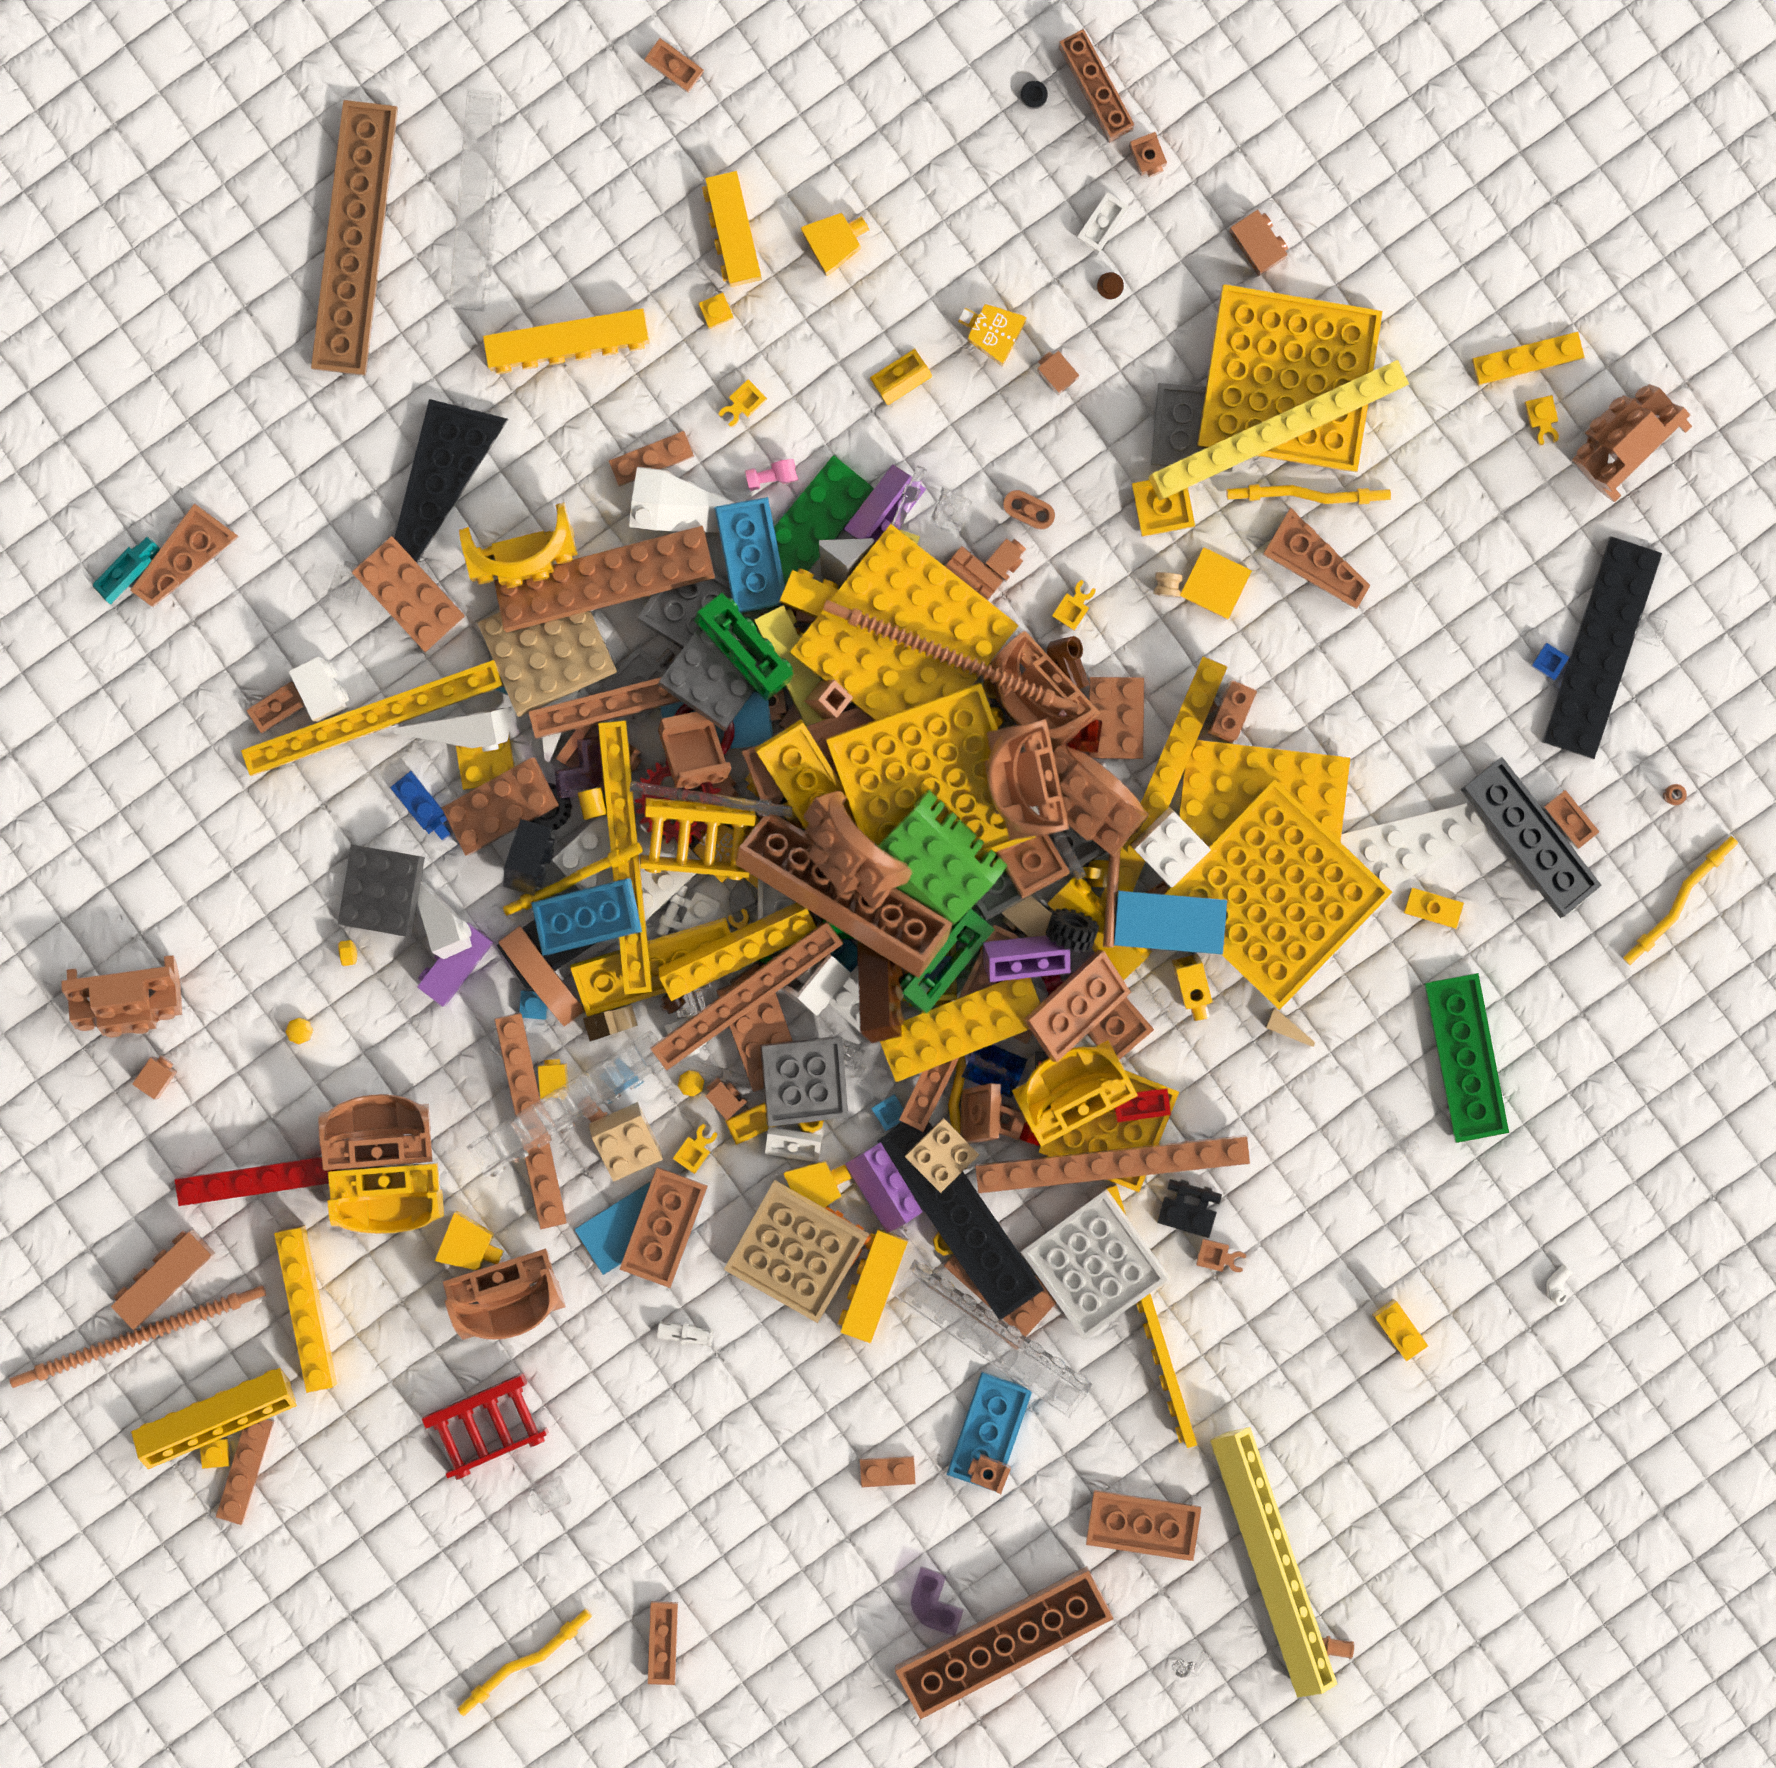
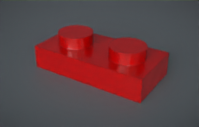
(1145, 1105)

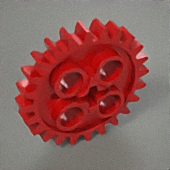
(668, 829)

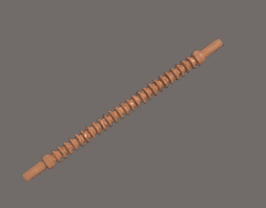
(1046, 696)
(43, 1371)

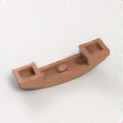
(541, 976)

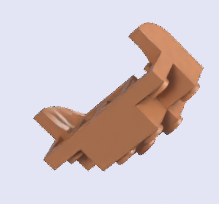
(1629, 435)
(1044, 673)
(1025, 780)
(1097, 801)
(848, 854)
(122, 1000)
(375, 1132)
(505, 1297)

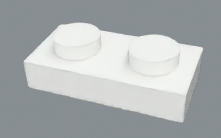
(1103, 222)
(793, 1144)

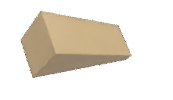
(1280, 1024)

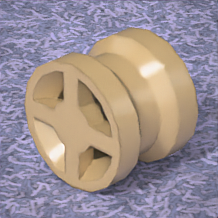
(1167, 584)

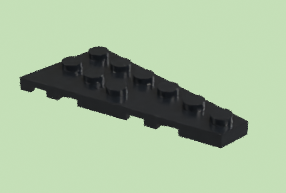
(445, 460)

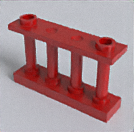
(464, 1411)

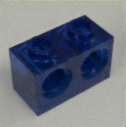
(996, 1067)

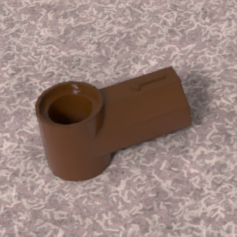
(1067, 654)

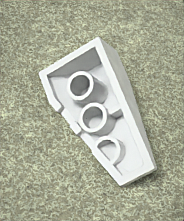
(671, 503)
(474, 730)

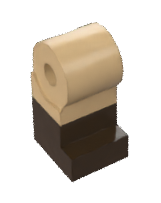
(610, 1022)

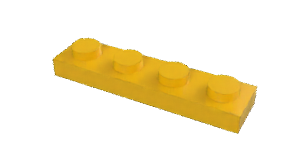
(1528, 358)

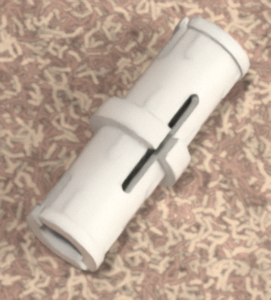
(685, 1333)

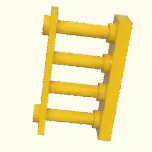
(687, 813)

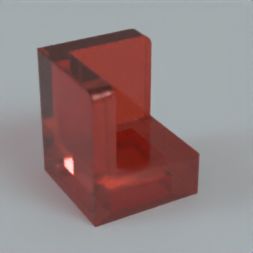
(1087, 738)

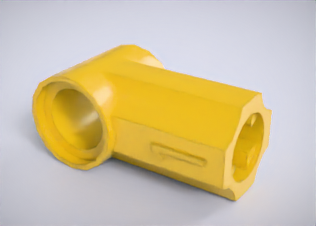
(592, 803)

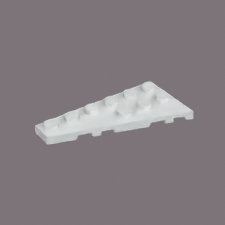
(1411, 844)

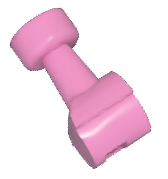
(780, 471)

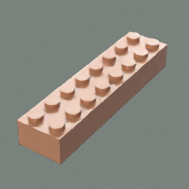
(897, 929)
(1003, 1642)

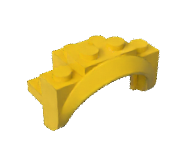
(521, 556)
(1073, 1091)
(385, 1198)

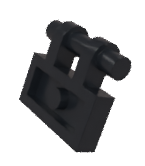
(1187, 1216)

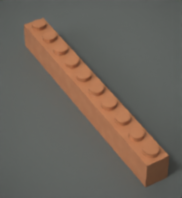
(1112, 1164)

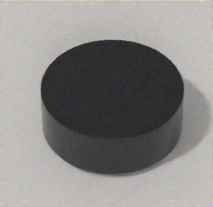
(1034, 94)

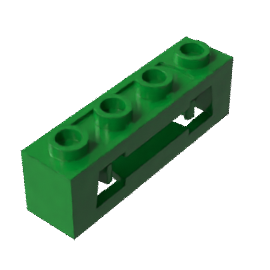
(773, 671)
(915, 993)

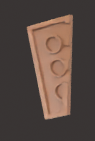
(186, 551)
(1310, 557)

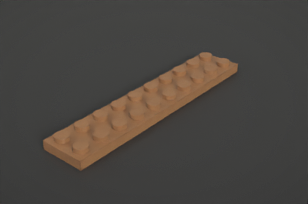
(354, 237)

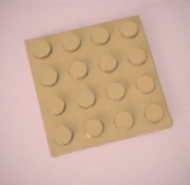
(547, 658)
(796, 1251)

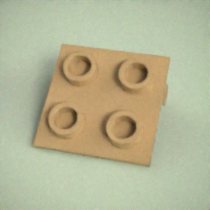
(942, 1155)

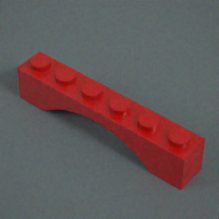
(251, 1181)

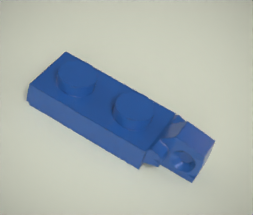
(421, 805)

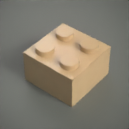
(625, 1141)

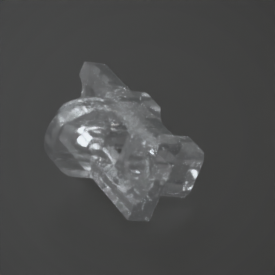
(696, 1000)

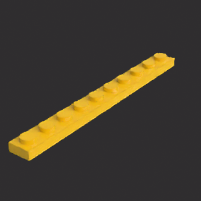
(372, 718)
(1172, 762)
(622, 835)
(1161, 1356)

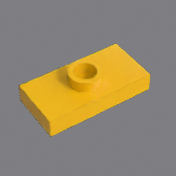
(1433, 908)

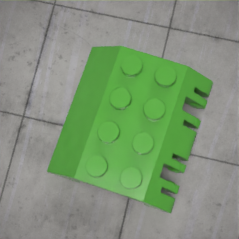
(941, 862)

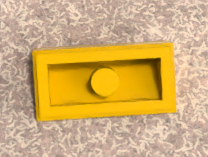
(901, 376)

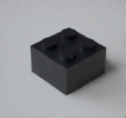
(528, 857)

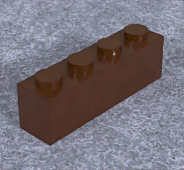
(879, 995)

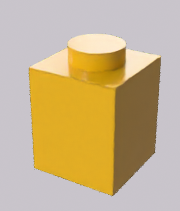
(551, 1076)

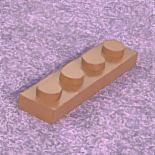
(244, 1472)

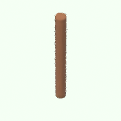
(1111, 901)

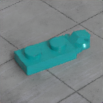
(125, 570)

